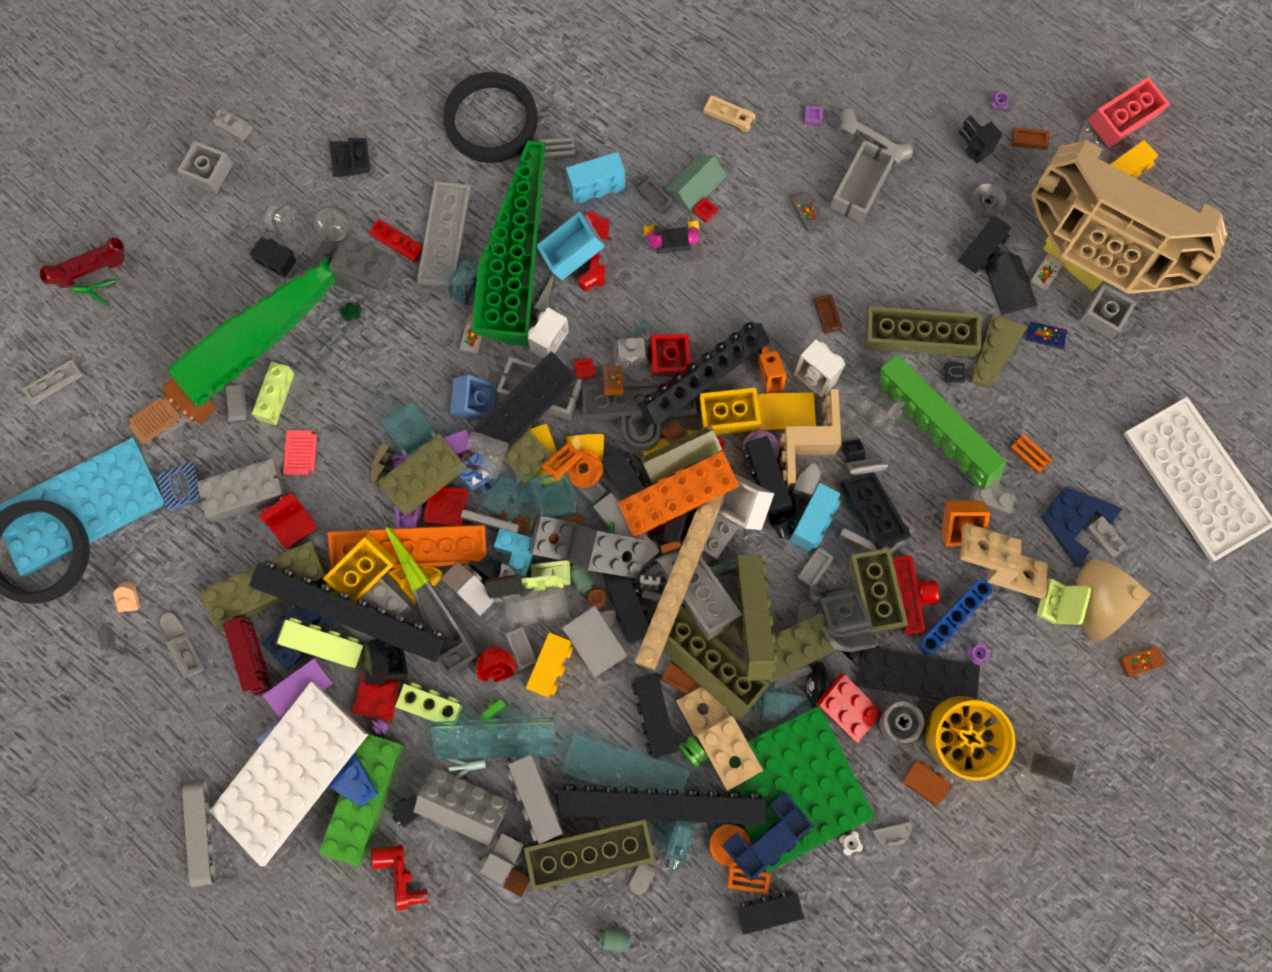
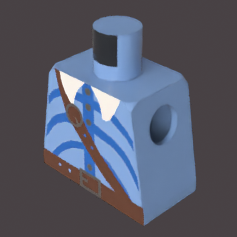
(470, 476)

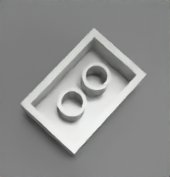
(819, 368)

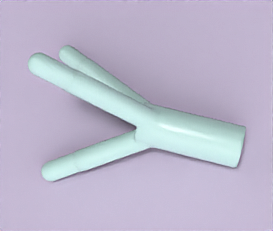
(466, 766)

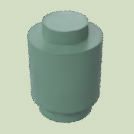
(581, 579)
(614, 940)

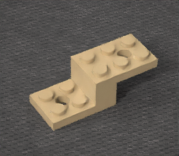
(1004, 561)
(719, 738)

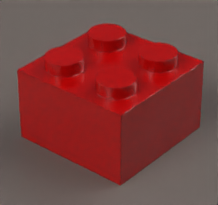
(668, 354)

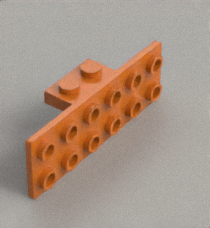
(678, 494)

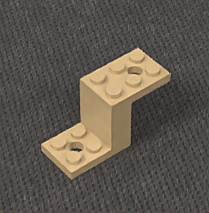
(811, 439)

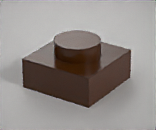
(673, 432)

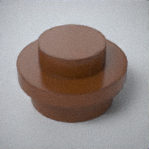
(597, 598)

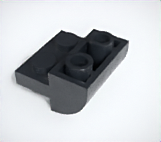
(382, 662)

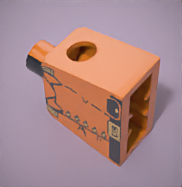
(771, 371)

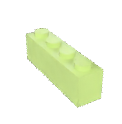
(319, 644)

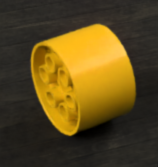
(1001, 737)

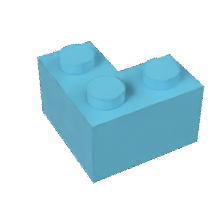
(518, 548)

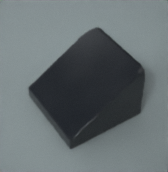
(853, 450)

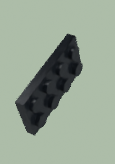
(875, 510)

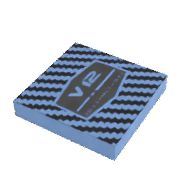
(179, 485)

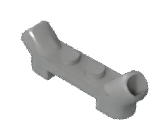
(851, 129)

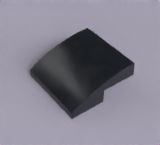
(349, 157)

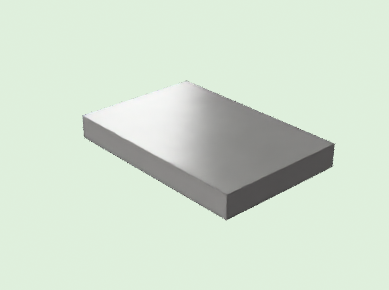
(595, 641)

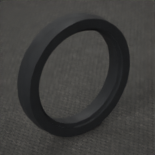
(482, 81)
(79, 558)

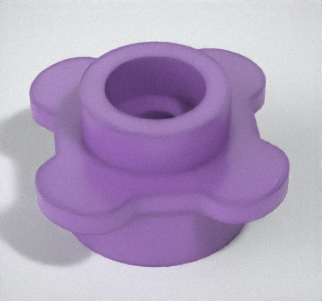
(1000, 96)
(984, 655)
(378, 728)

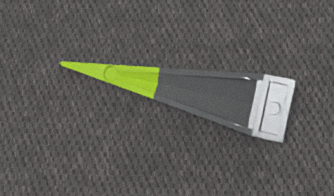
(435, 612)

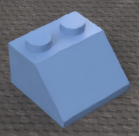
(472, 398)

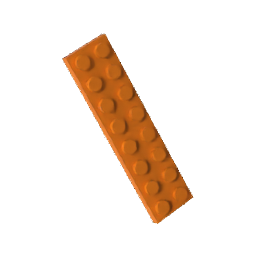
(425, 544)

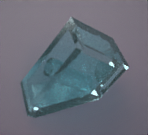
(778, 705)

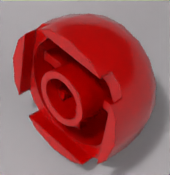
(495, 663)

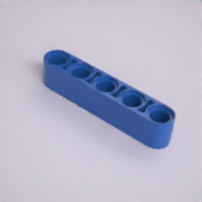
(961, 610)

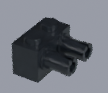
(980, 138)

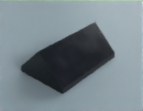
(1010, 283)

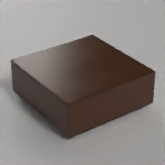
(517, 882)

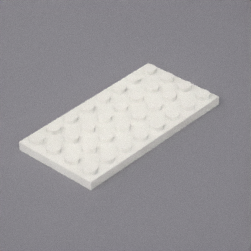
(1199, 479)
(288, 773)

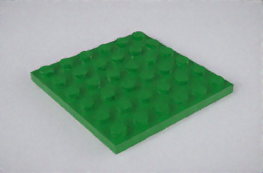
(813, 771)

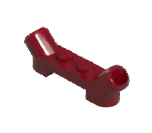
(66, 272)

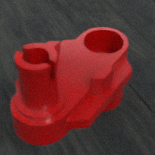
(394, 858)

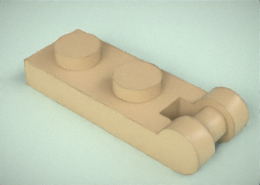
(729, 113)

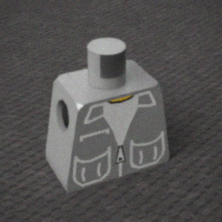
(631, 352)

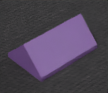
(286, 692)

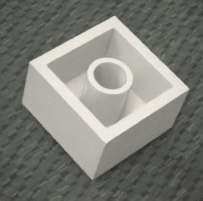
(547, 333)

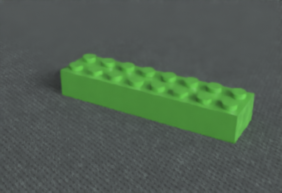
(941, 423)

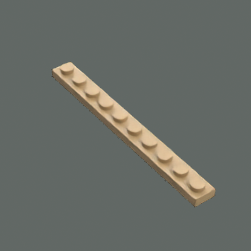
(678, 584)

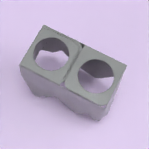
(806, 483)

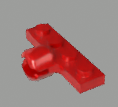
(914, 593)

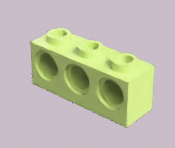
(273, 393)
(418, 706)

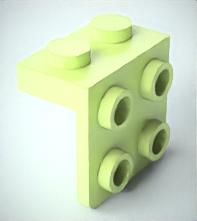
(548, 575)
(1064, 603)

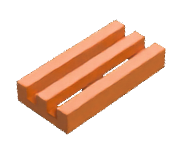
(1043, 458)
(557, 471)
(766, 882)

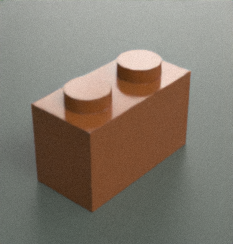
(925, 782)

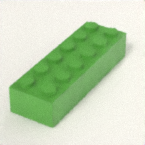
(354, 825)

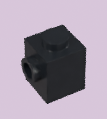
(404, 811)

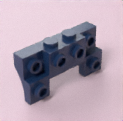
(285, 655)
(773, 841)

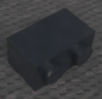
(273, 257)

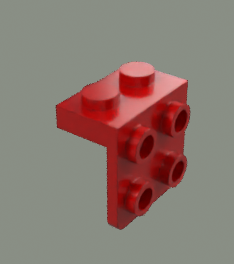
(288, 520)

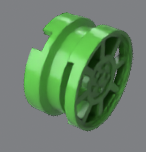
(693, 748)

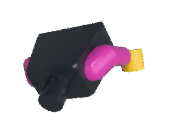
(673, 239)

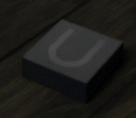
(954, 372)

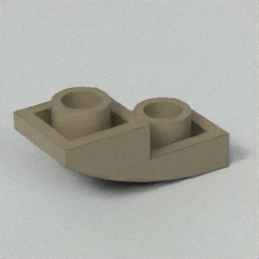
(378, 470)

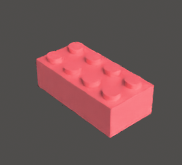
(1128, 112)

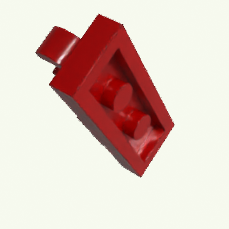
(396, 240)

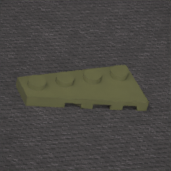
(997, 346)

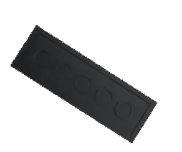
(528, 401)
(916, 675)

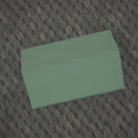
(696, 181)

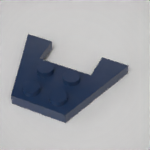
(1070, 514)

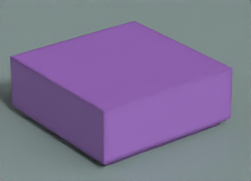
(813, 115)

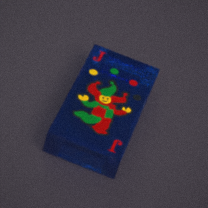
(1046, 335)

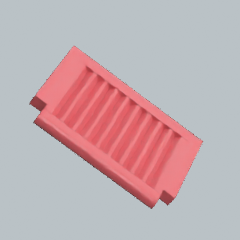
(299, 452)

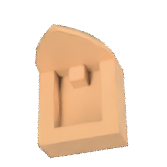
(126, 597)

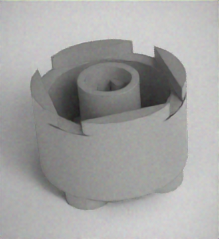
(904, 733)

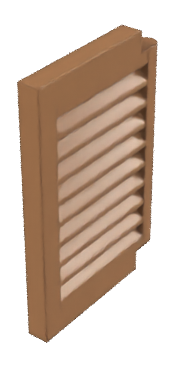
(153, 419)

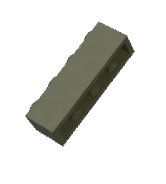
(681, 453)

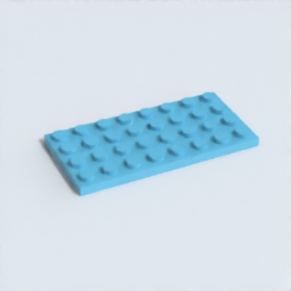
(100, 492)

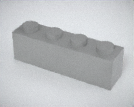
(609, 511)

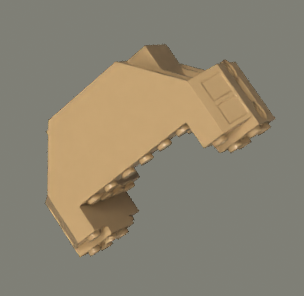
(1090, 196)

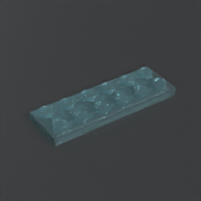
(493, 738)
(619, 767)

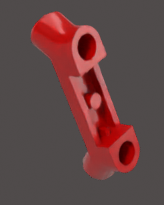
(596, 273)

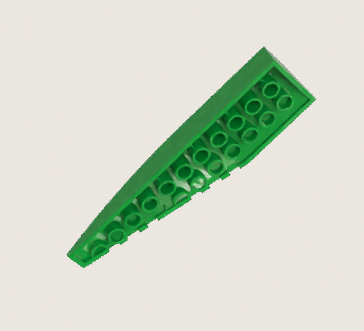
(508, 258)

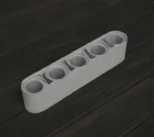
(198, 834)

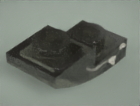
(1052, 769)

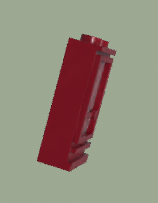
(247, 655)

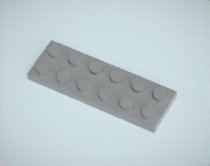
(444, 233)

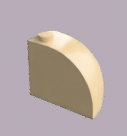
(1112, 598)

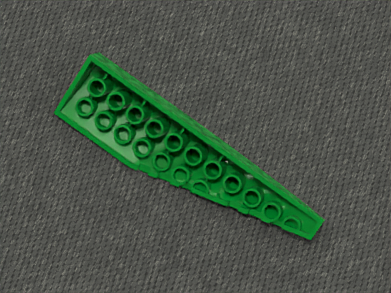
(246, 337)

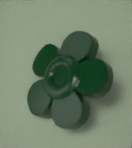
(351, 311)

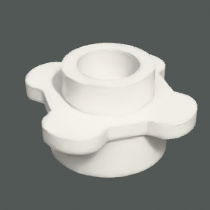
(848, 849)

